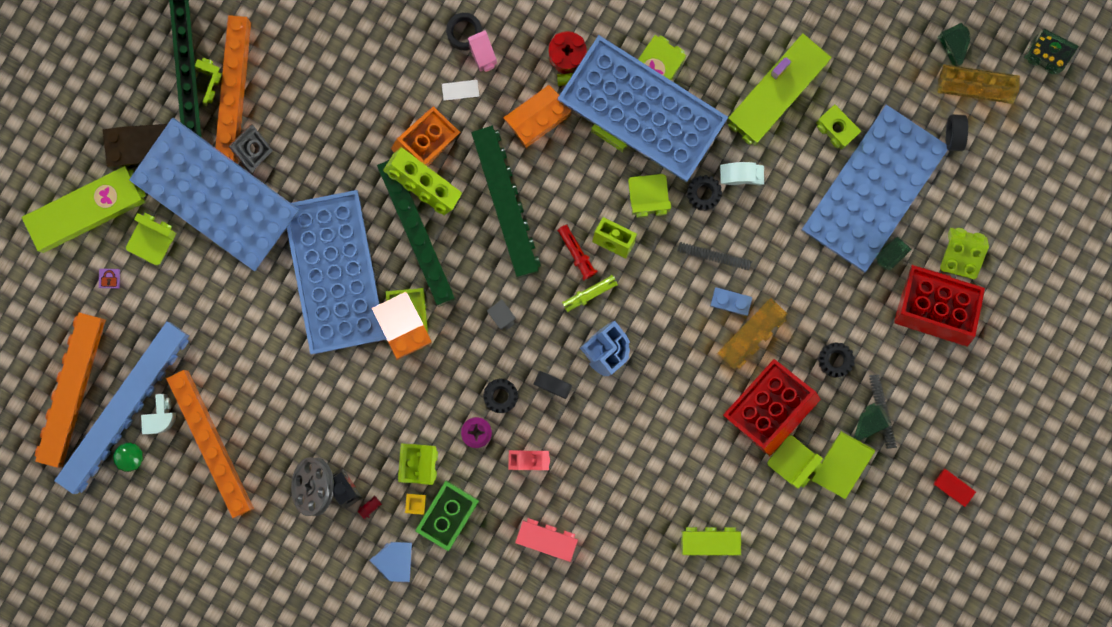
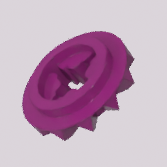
(469, 426)

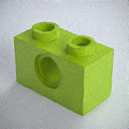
(848, 128)
(614, 237)

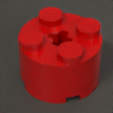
(558, 46)

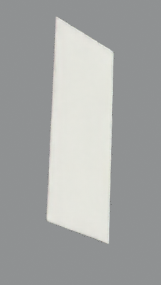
(460, 90)

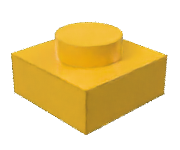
(415, 504)

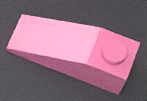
(482, 51)

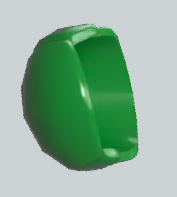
(128, 457)

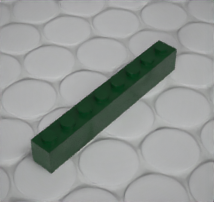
(185, 65)
(505, 202)
(418, 239)

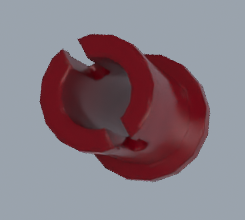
(368, 508)

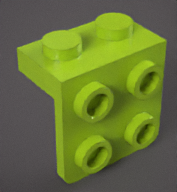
(207, 67)
(649, 195)
(150, 239)
(964, 253)
(794, 462)
(417, 464)

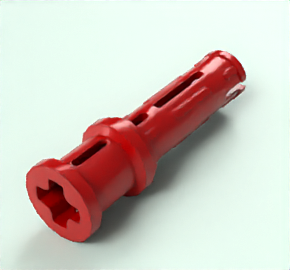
(581, 260)

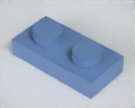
(731, 301)

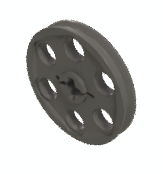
(312, 486)

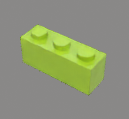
(711, 541)

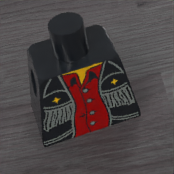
(344, 489)

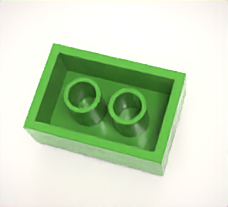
(447, 515)

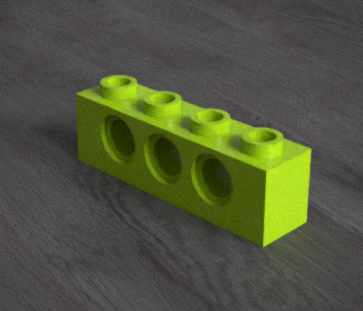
(417, 172)

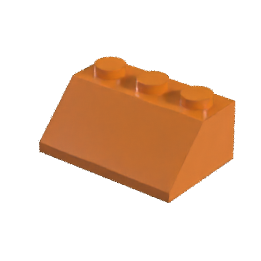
(537, 116)

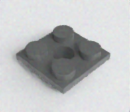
(242, 150)

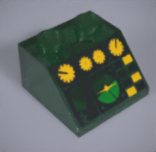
(1050, 52)

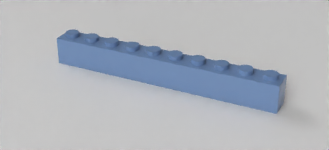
(121, 408)

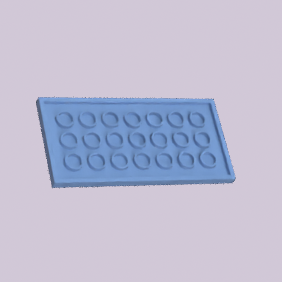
(642, 108)
(875, 188)
(214, 194)
(334, 272)

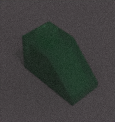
(955, 43)
(892, 253)
(871, 421)

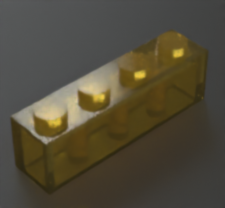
(978, 84)
(751, 334)

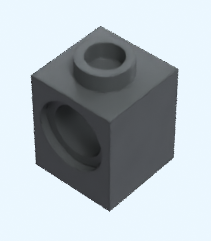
(502, 315)

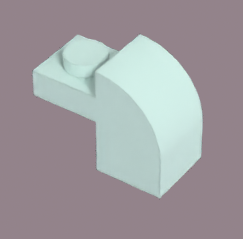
(742, 173)
(162, 420)

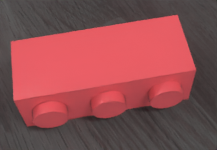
(547, 539)

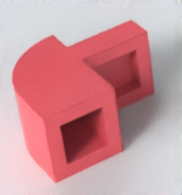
(528, 460)

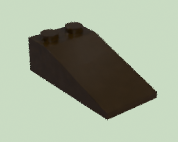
(129, 144)

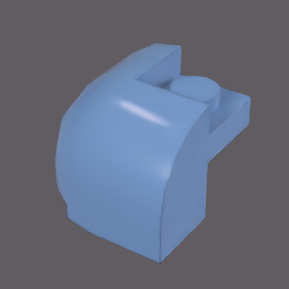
(607, 349)

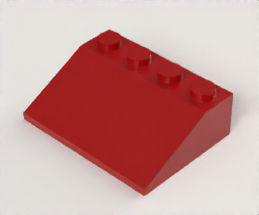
(940, 307)
(772, 407)

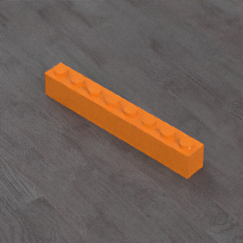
(233, 84)
(70, 390)
(210, 443)

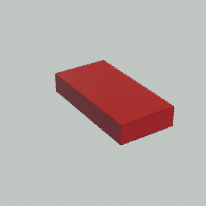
(954, 487)

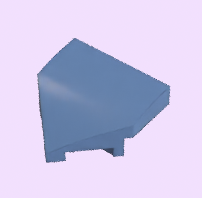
(394, 561)

